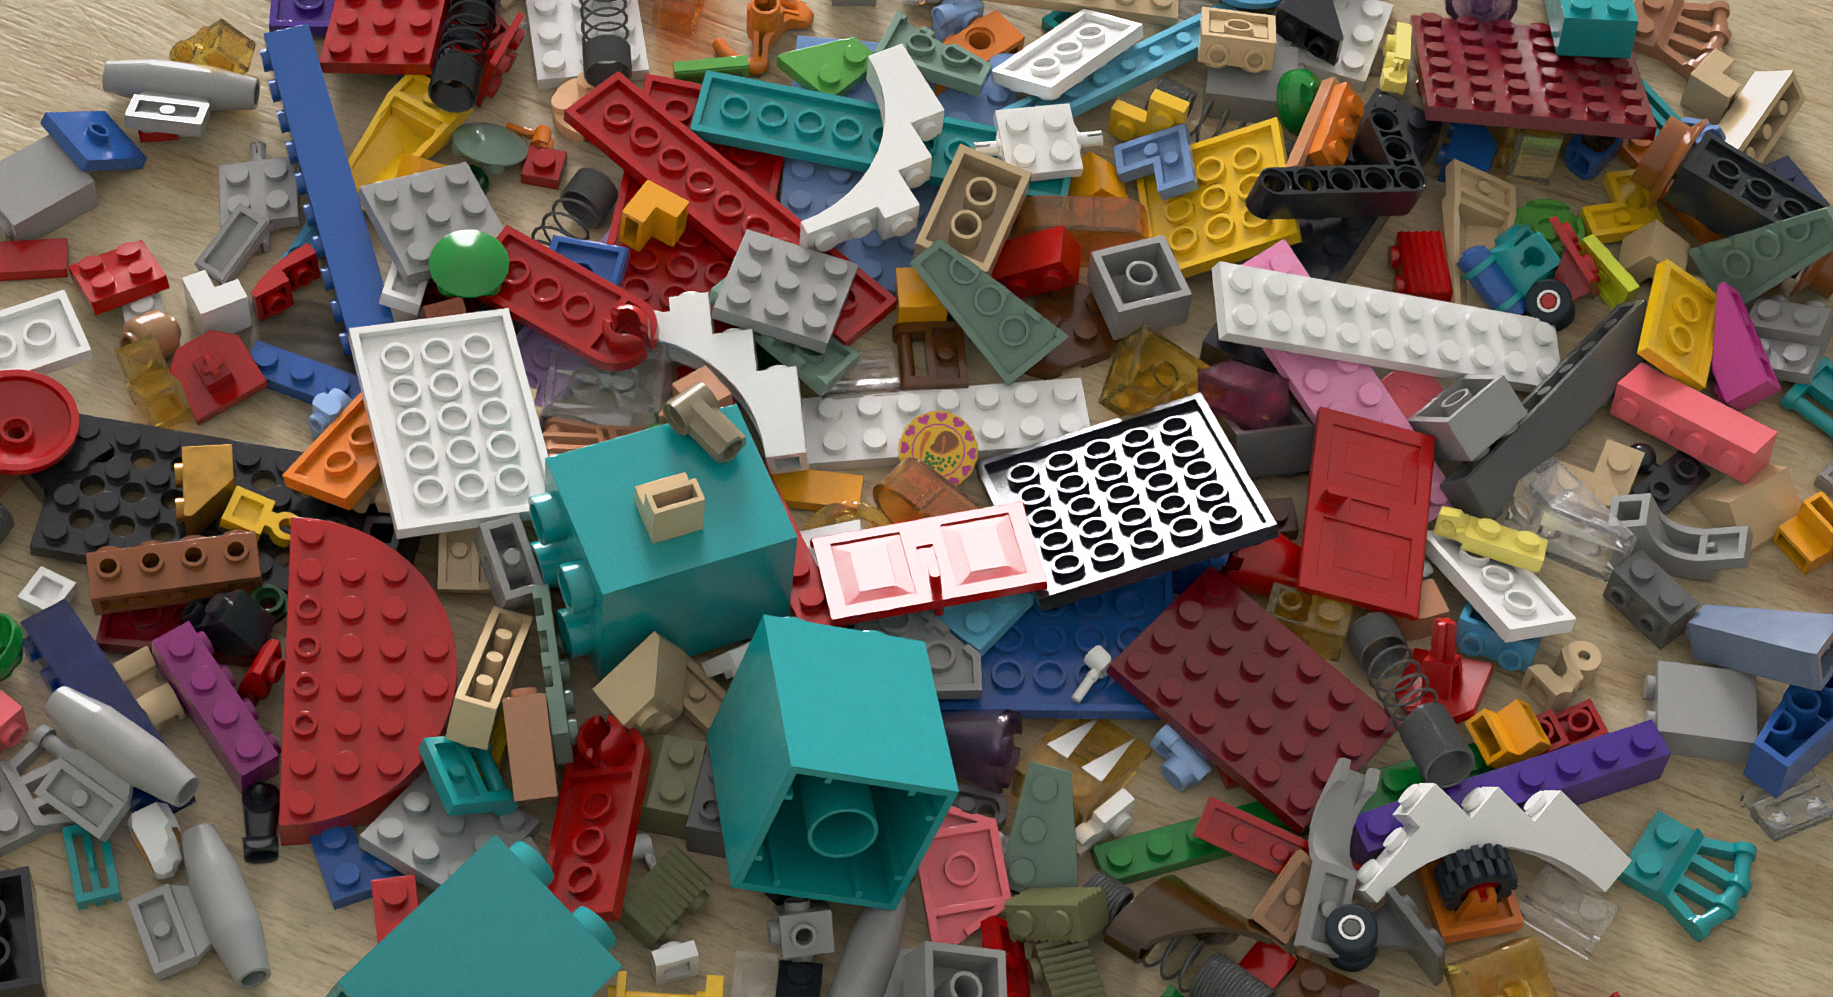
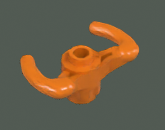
(765, 25)

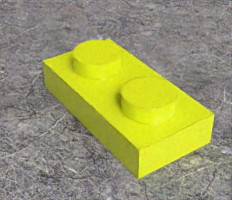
(1616, 283)

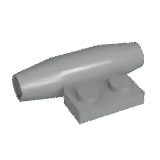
(177, 94)
(111, 759)
(213, 911)
(873, 956)

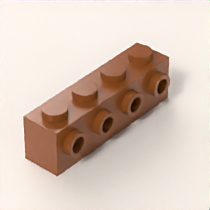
(172, 571)

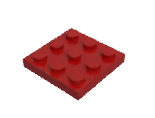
(383, 36)

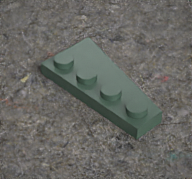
(994, 318)

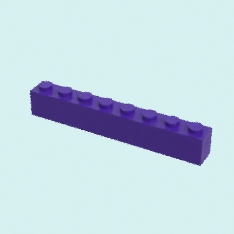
(1579, 770)

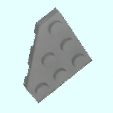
(952, 663)

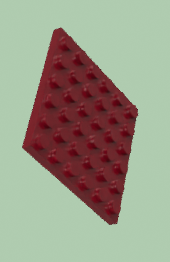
(1516, 80)

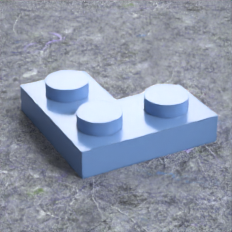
(1163, 153)

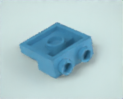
(1479, 638)

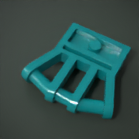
(1665, 856)

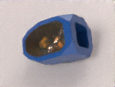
(1590, 154)

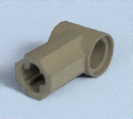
(698, 414)

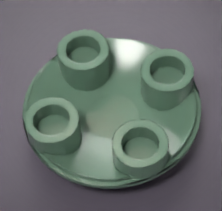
(489, 145)

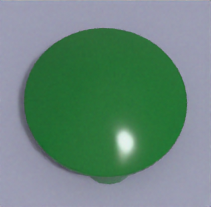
(469, 264)

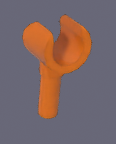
(539, 137)

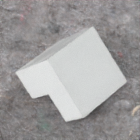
(216, 308)

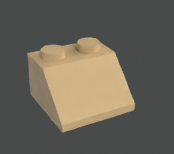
(647, 686)

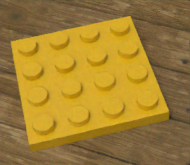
(1214, 219)

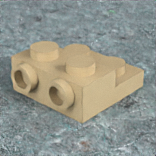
(1237, 39)

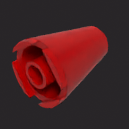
(1260, 566)

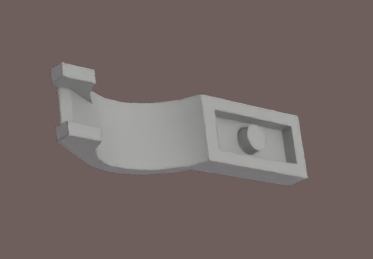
(1332, 873)

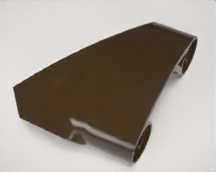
(1174, 910)

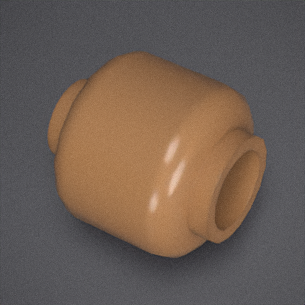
(158, 324)

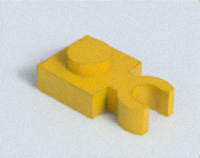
(255, 513)

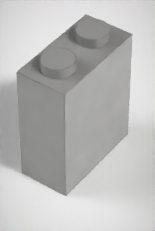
(1246, 92)
(42, 191)
(1703, 710)

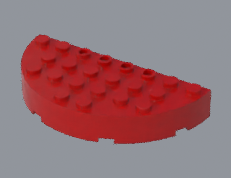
(362, 678)

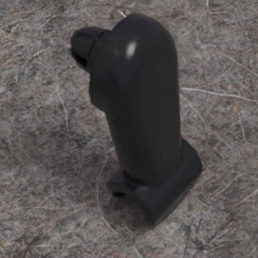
(261, 817)

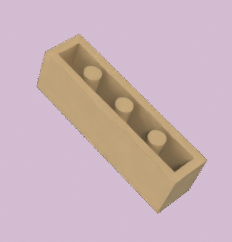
(1762, 112)
(489, 678)

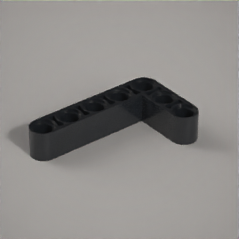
(1381, 187)

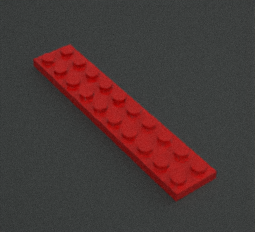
(720, 197)

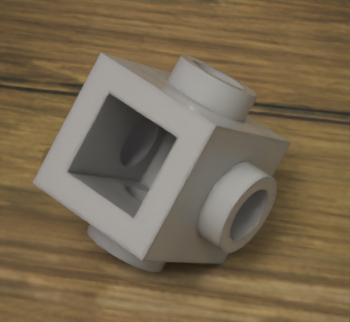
(801, 929)

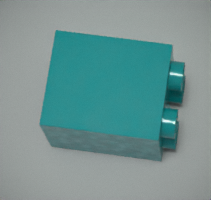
(689, 588)
(830, 763)
(490, 935)

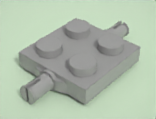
(262, 186)

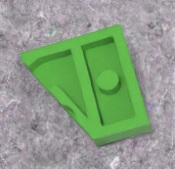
(827, 67)

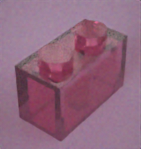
(1244, 393)

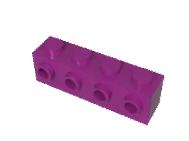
(215, 706)

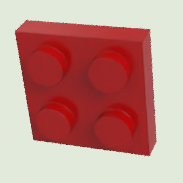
(118, 277)

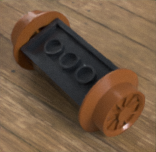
(1726, 190)

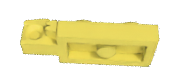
(1396, 60)
(1491, 539)

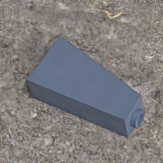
(1765, 643)

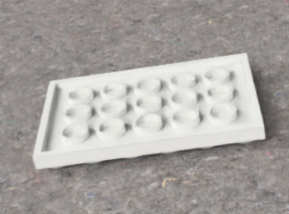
(450, 420)

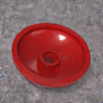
(40, 414)

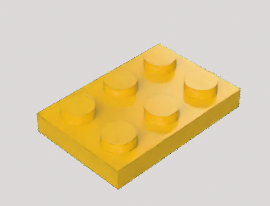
(1679, 325)

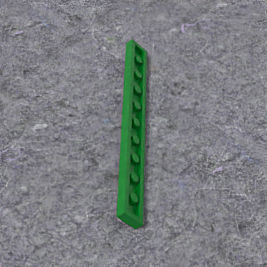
(1175, 848)

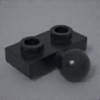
(1672, 480)

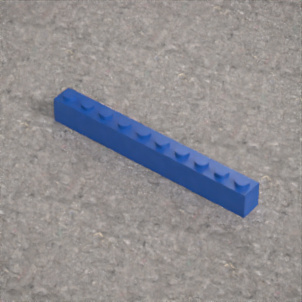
(325, 180)

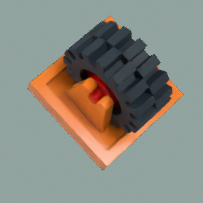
(1471, 893)

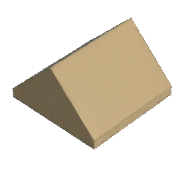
(1761, 503)

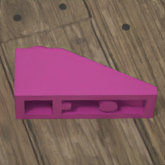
(1739, 357)

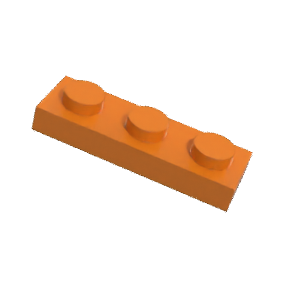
(1337, 127)

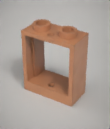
(530, 747)

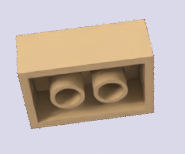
(975, 207)

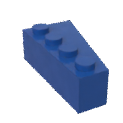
(1792, 739)

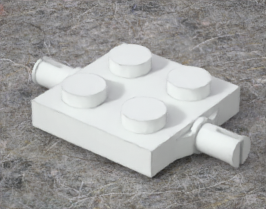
(1040, 141)

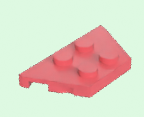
(962, 877)

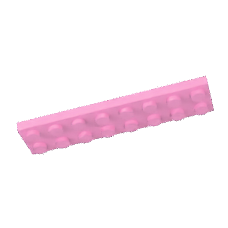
(1336, 383)

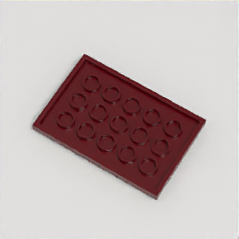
(1251, 697)

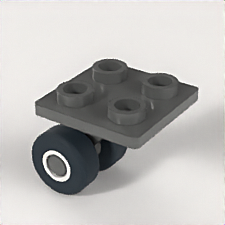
(1357, 933)

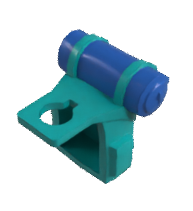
(1509, 268)

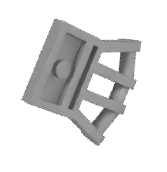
(19, 813)

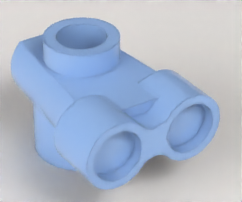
(954, 16)
(326, 409)
(1184, 762)

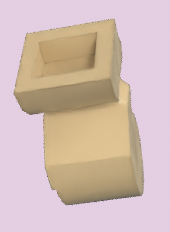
(1573, 670)
(154, 697)

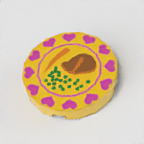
(942, 443)

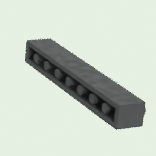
(1555, 412)

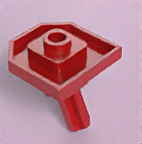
(216, 373)
(1456, 679)

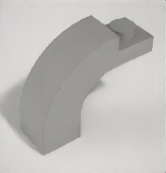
(1680, 548)

